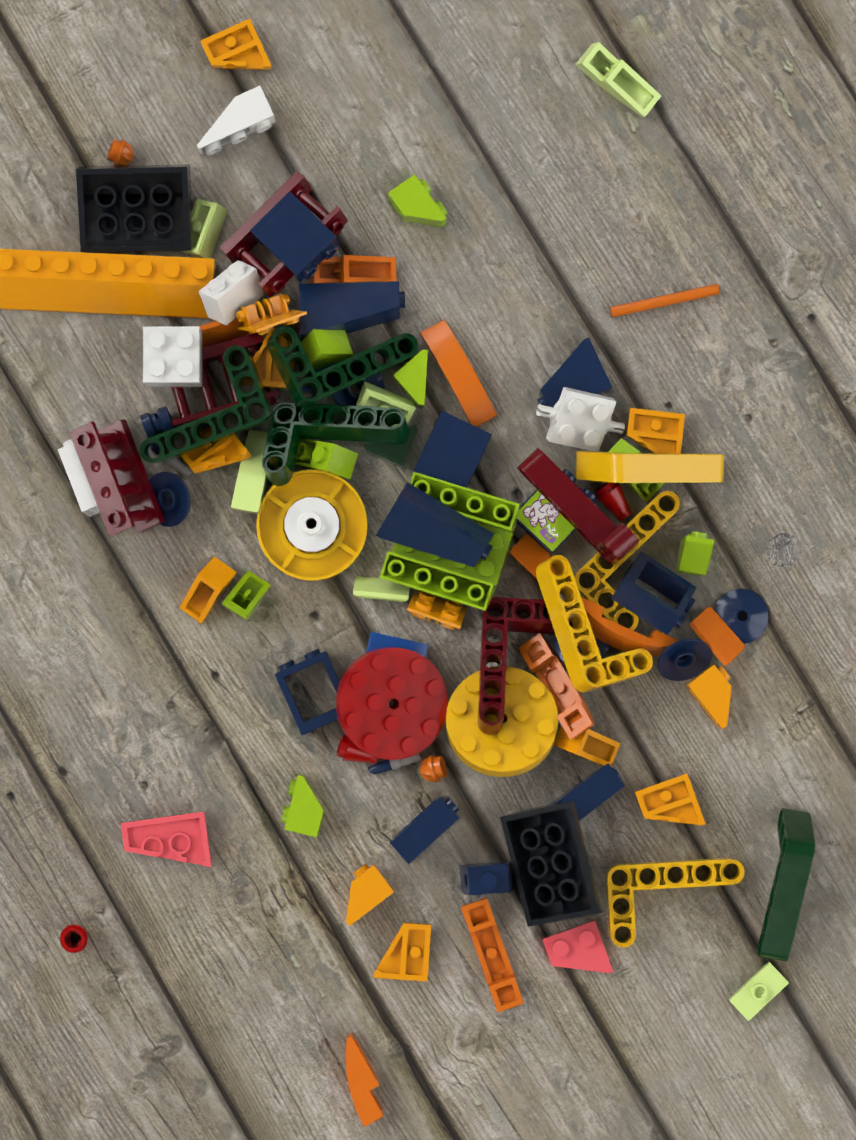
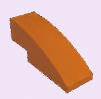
(355, 269)
(361, 1082)

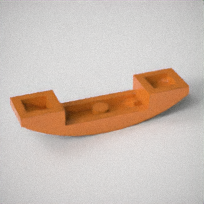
(459, 373)
(622, 637)
(553, 674)
(492, 954)

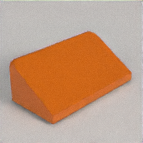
(216, 333)
(529, 554)
(717, 635)

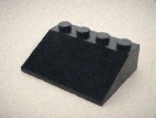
(134, 208)
(550, 863)

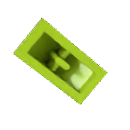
(326, 347)
(413, 378)
(246, 595)

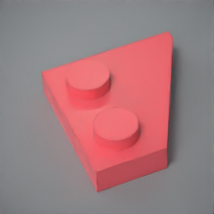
(578, 949)

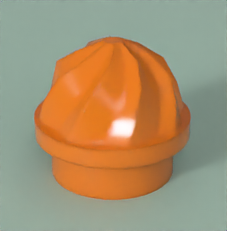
(120, 153)
(433, 768)

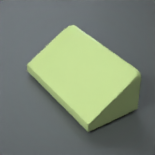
(206, 225)
(378, 397)
(380, 589)

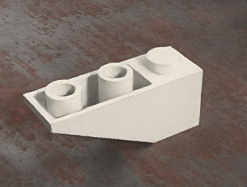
(242, 116)

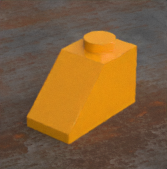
(207, 589)
(713, 693)
(589, 746)
(366, 892)

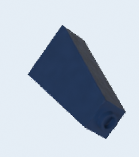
(349, 305)
(435, 528)

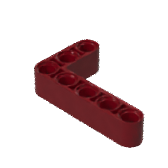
(577, 508)
(498, 651)

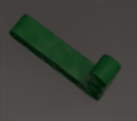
(340, 371)
(216, 420)
(325, 429)
(789, 884)

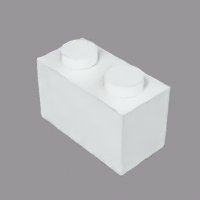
(230, 291)

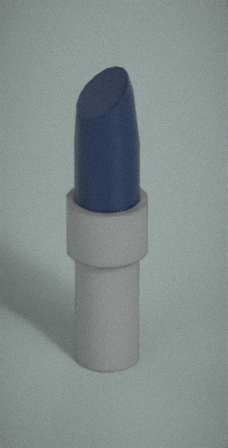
(175, 462)
(388, 765)

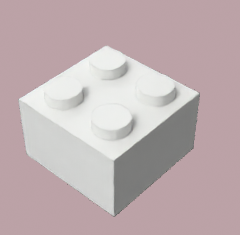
(172, 356)

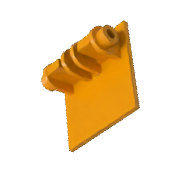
(264, 318)
(438, 609)

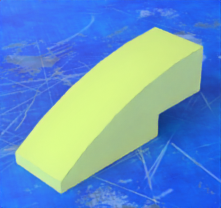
(618, 79)
(251, 475)

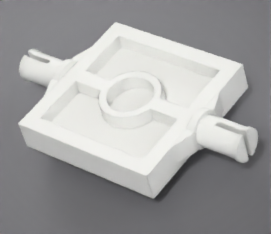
(580, 419)

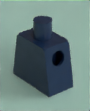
(487, 878)

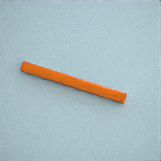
(664, 300)

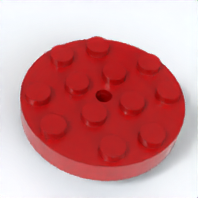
(415, 709)

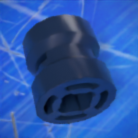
(157, 422)

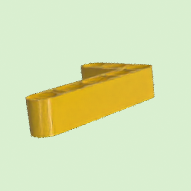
(649, 467)
(600, 574)
(581, 633)
(659, 881)

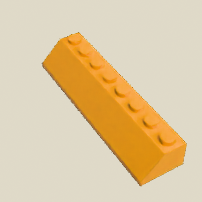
(104, 283)

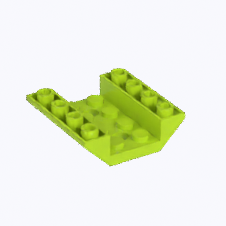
(446, 577)

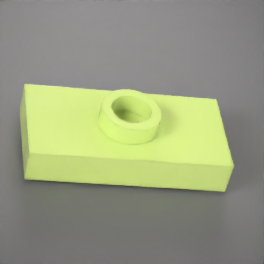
(758, 991)

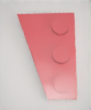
(170, 837)

